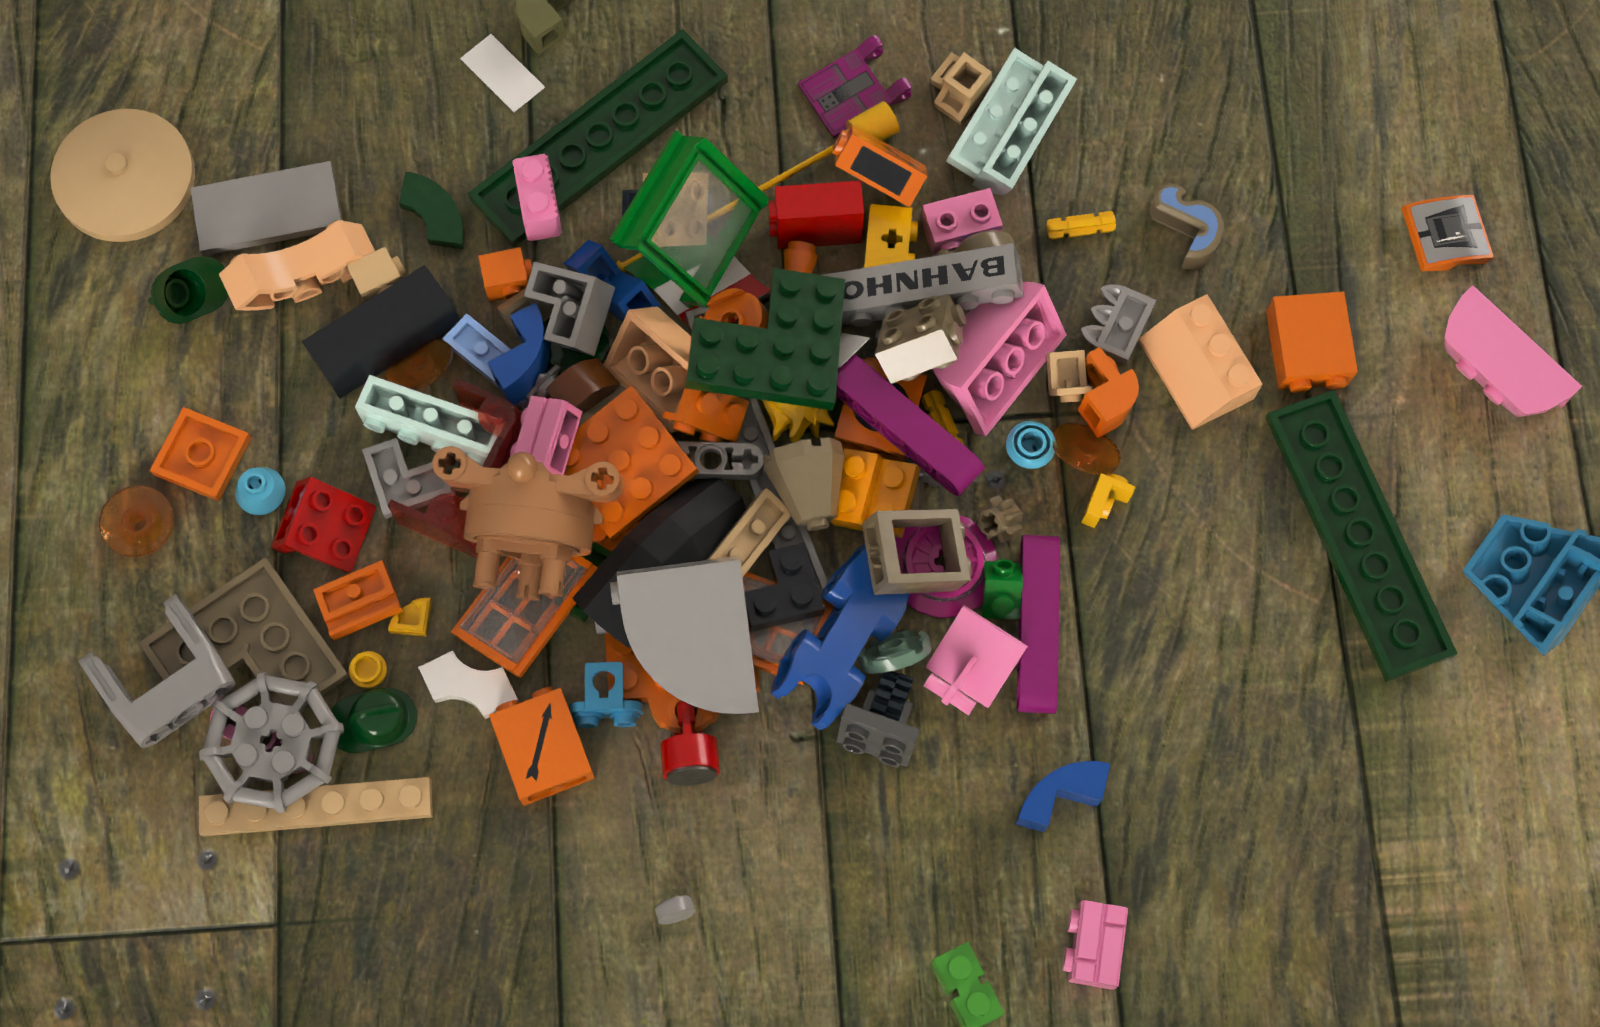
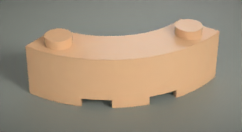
(296, 271)

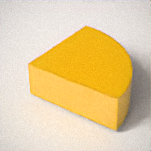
(413, 618)

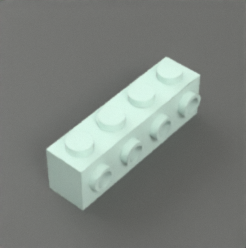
(422, 419)

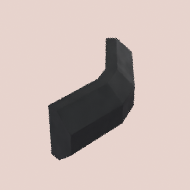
(674, 533)

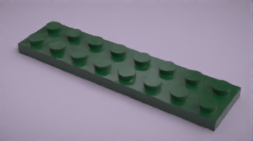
(607, 129)
(1360, 536)

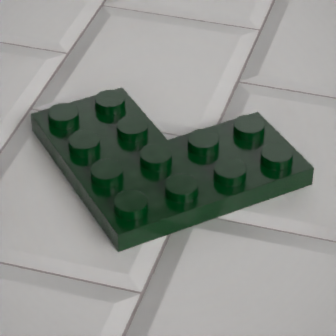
(788, 360)

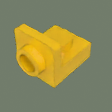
(1100, 501)

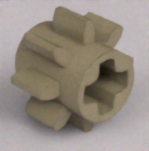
(1000, 519)

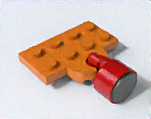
(689, 754)

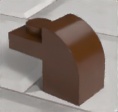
(583, 384)

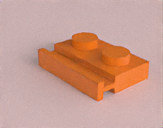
(357, 600)

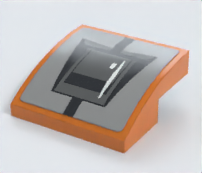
(1447, 232)

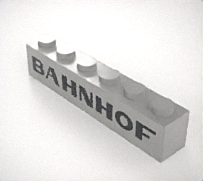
(967, 276)

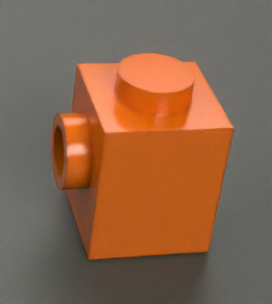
(504, 273)

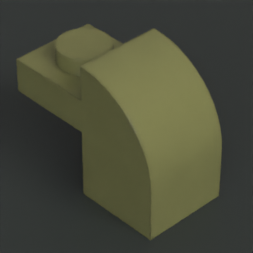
(541, 22)

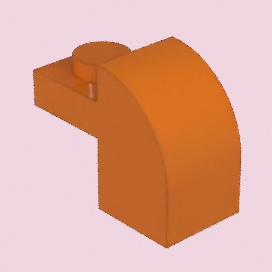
(1112, 395)

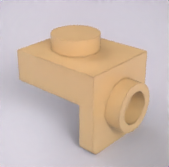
(1067, 375)

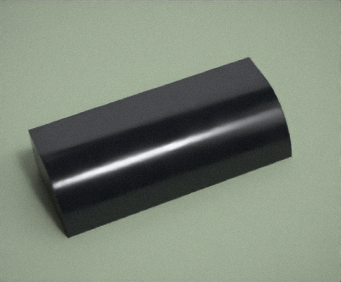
(381, 331)

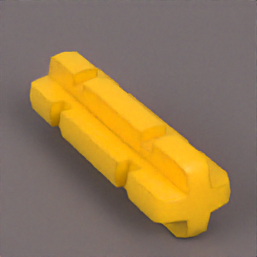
(1081, 225)
(935, 404)

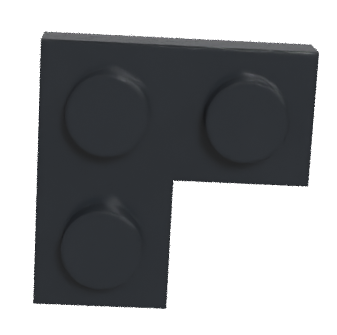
(793, 595)

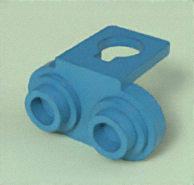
(595, 708)

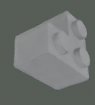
(577, 302)

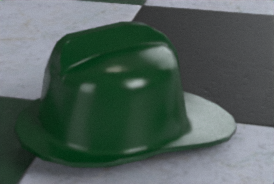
(188, 290)
(374, 719)

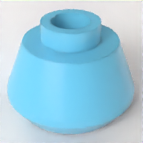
(1030, 444)
(257, 497)

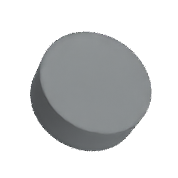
(674, 910)

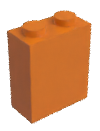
(1311, 341)

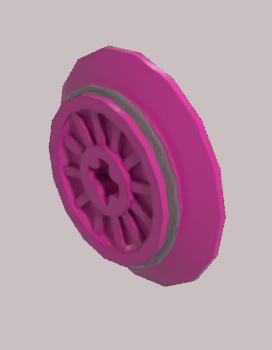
(919, 553)

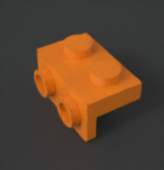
(709, 413)

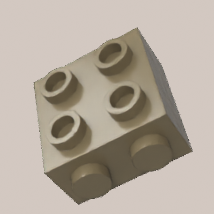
(920, 338)

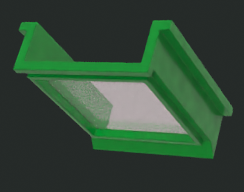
(691, 215)

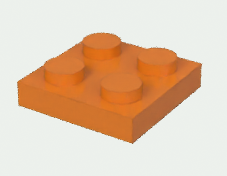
(200, 454)

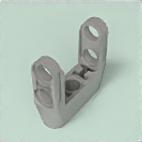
(175, 698)

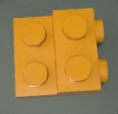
(873, 486)

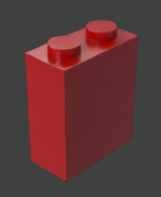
(817, 214)

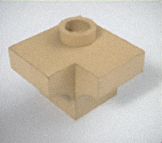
(962, 86)

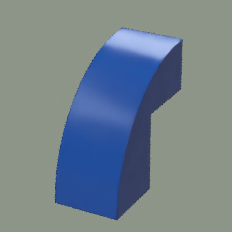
(629, 291)
(520, 367)
(1076, 782)

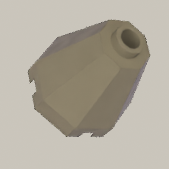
(808, 480)

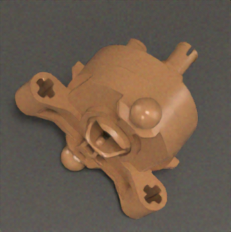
(528, 516)

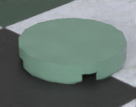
(895, 652)

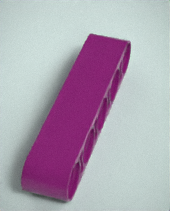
(907, 426)
(1039, 625)

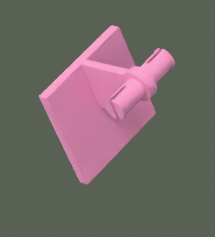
(973, 659)

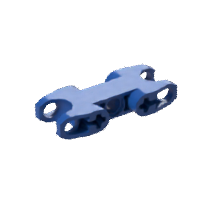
(829, 657)

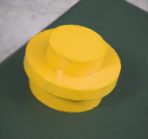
(368, 669)

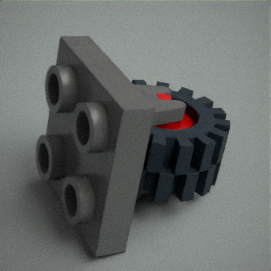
(882, 722)

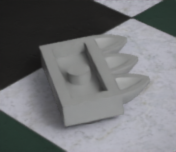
(1121, 322)

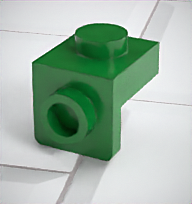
(1002, 589)

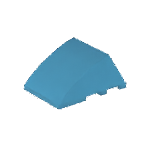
(1537, 576)

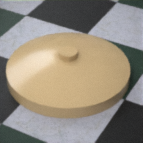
(122, 175)

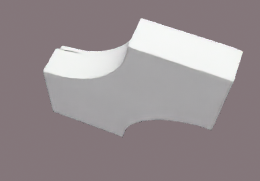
(451, 679)

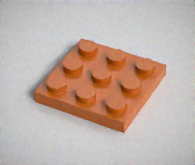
(642, 451)

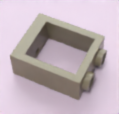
(884, 560)

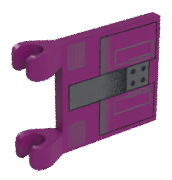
(850, 87)

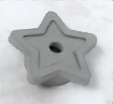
(543, 382)

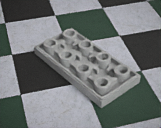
(265, 208)

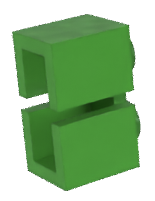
(961, 971)

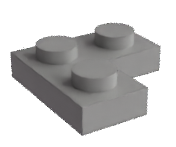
(395, 482)

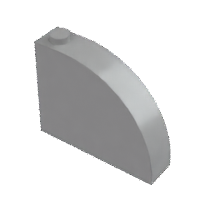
(691, 631)

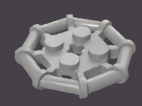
(283, 760)

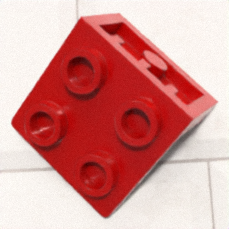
(324, 524)

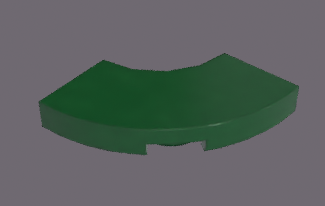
(435, 208)

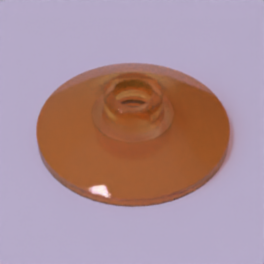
(421, 366)
(1084, 451)
(125, 510)

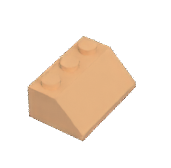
(651, 357)
(1200, 362)

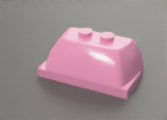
(1001, 355)
(1504, 358)

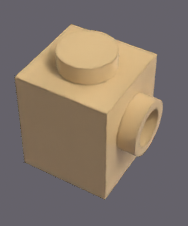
(375, 272)

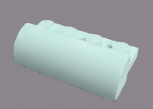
(1010, 122)

